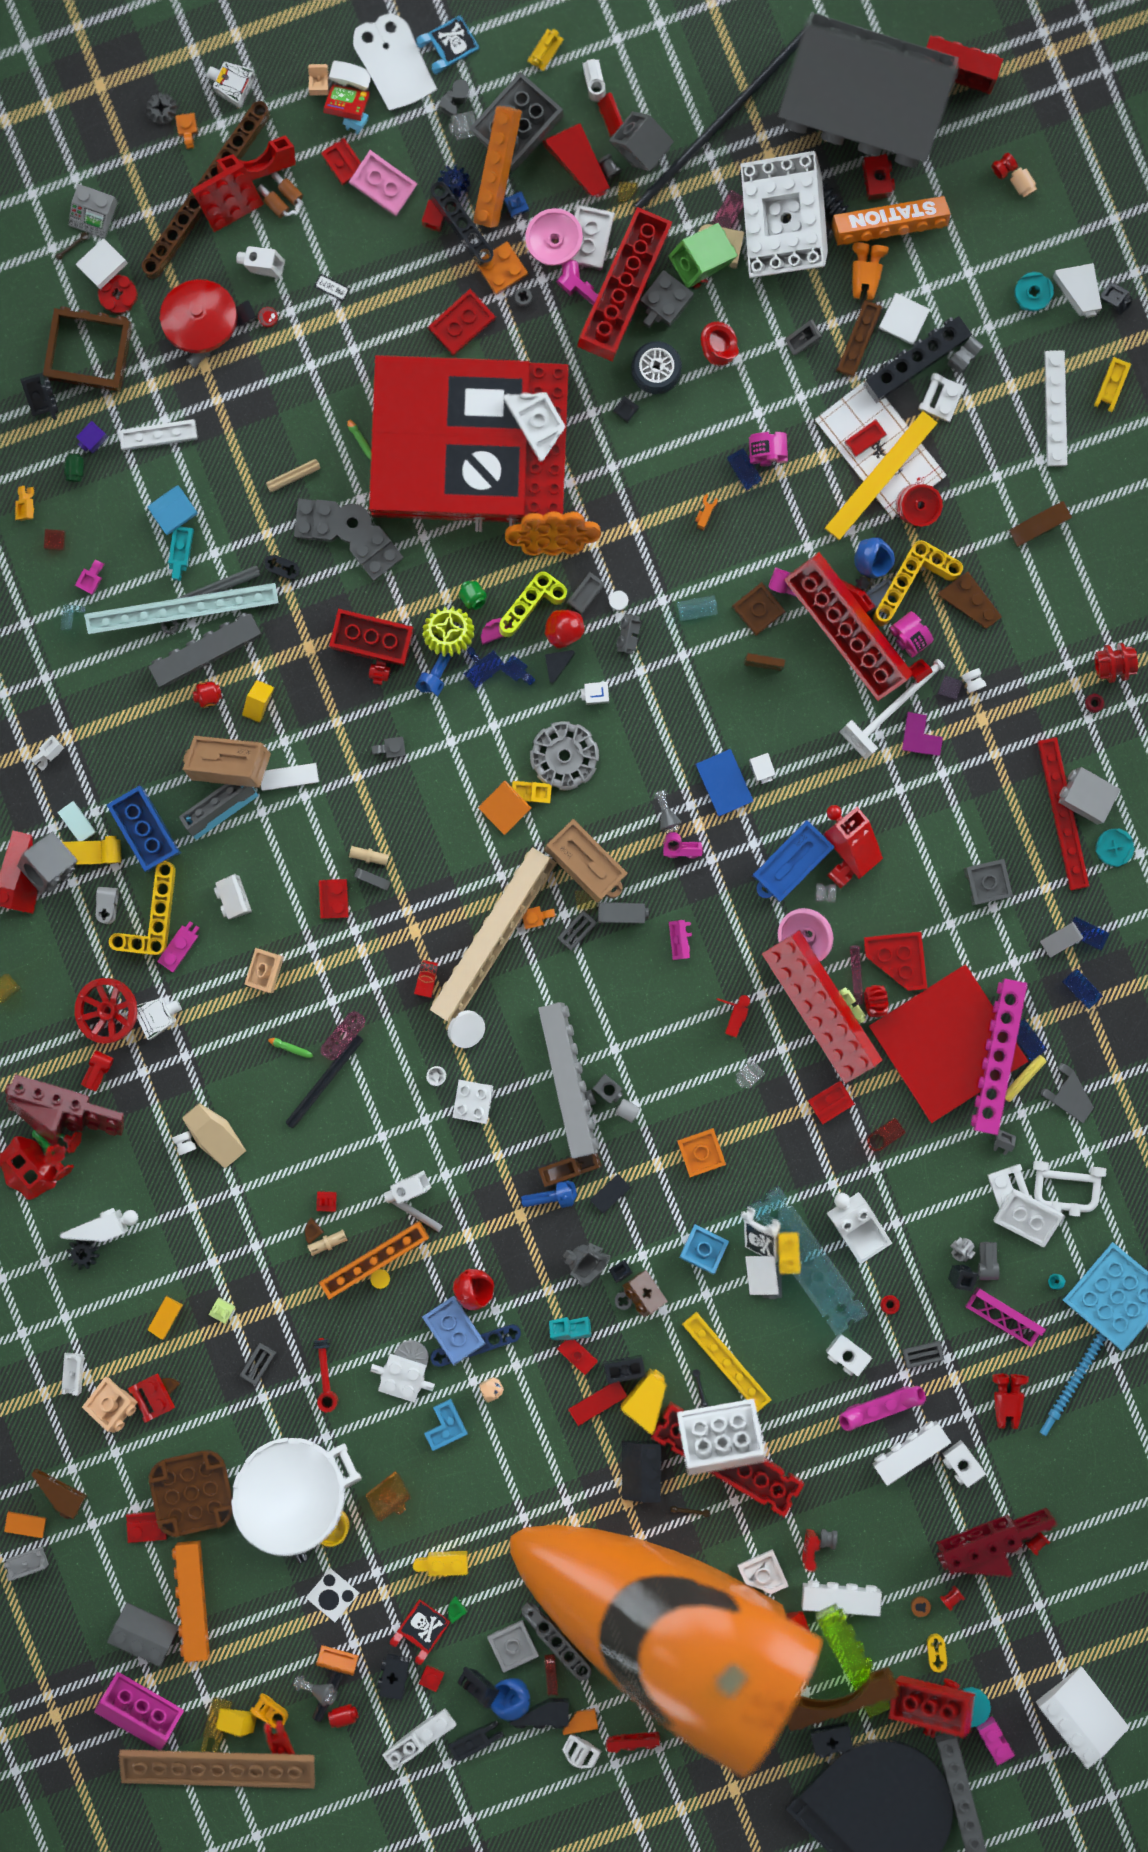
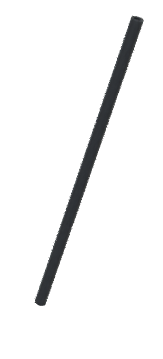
(719, 122)

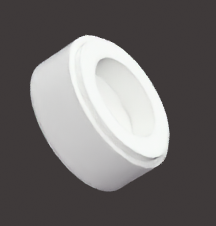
(618, 600)

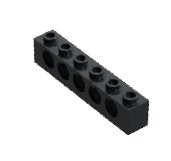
(880, 390)

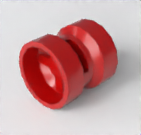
(1004, 166)

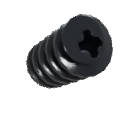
(831, 205)

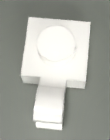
(48, 750)

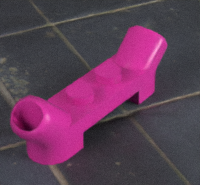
(570, 281)
(881, 1407)

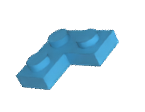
(450, 1428)

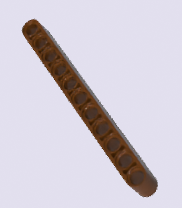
(195, 214)

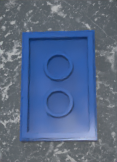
(724, 782)

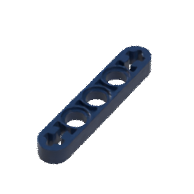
(487, 1347)

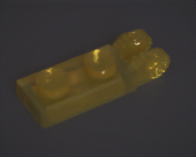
(210, 1728)

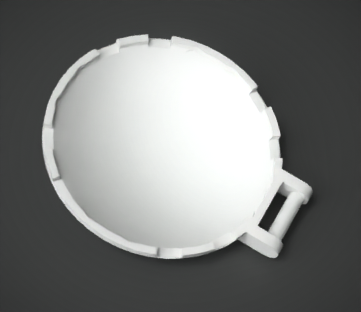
(291, 1495)

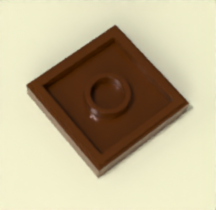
(758, 609)
(764, 662)

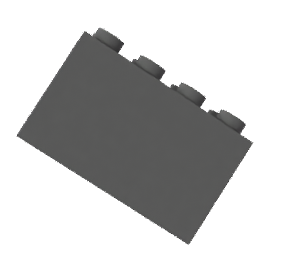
(868, 89)

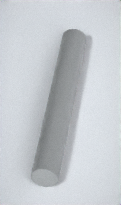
(418, 1215)

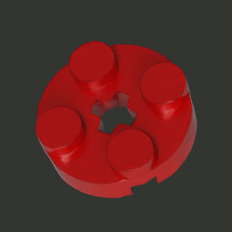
(126, 301)

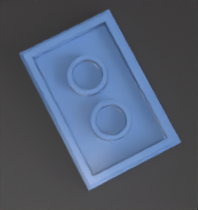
(453, 1330)

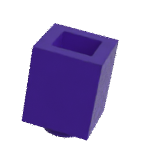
(91, 437)

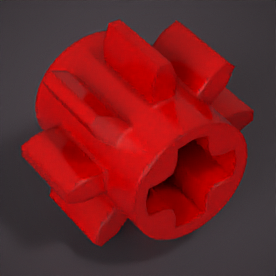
(379, 672)

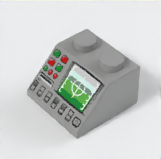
(92, 210)

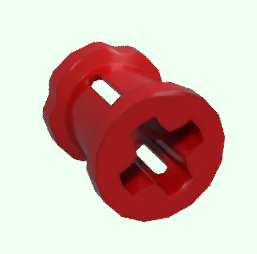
(1037, 1543)
(952, 1598)

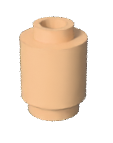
(1023, 182)

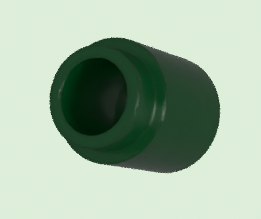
(73, 467)

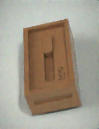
(226, 761)
(586, 862)

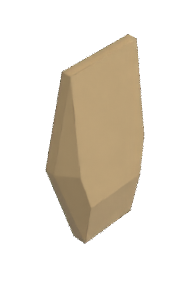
(214, 1135)

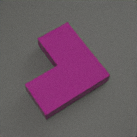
(915, 739)

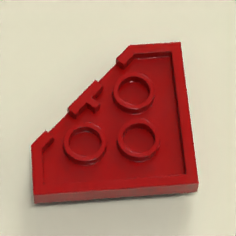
(899, 957)

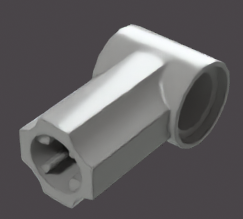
(627, 1110)

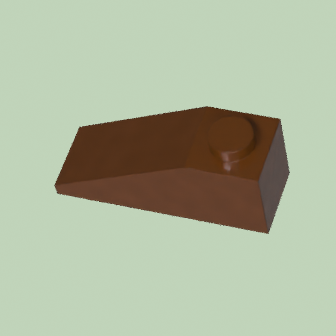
(62, 1496)

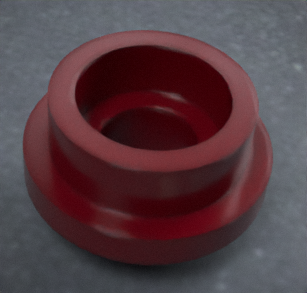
(1100, 703)

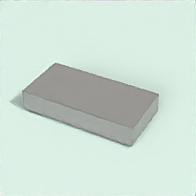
(1061, 939)

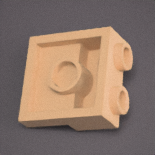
(110, 1405)

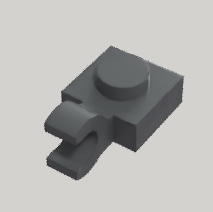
(393, 748)

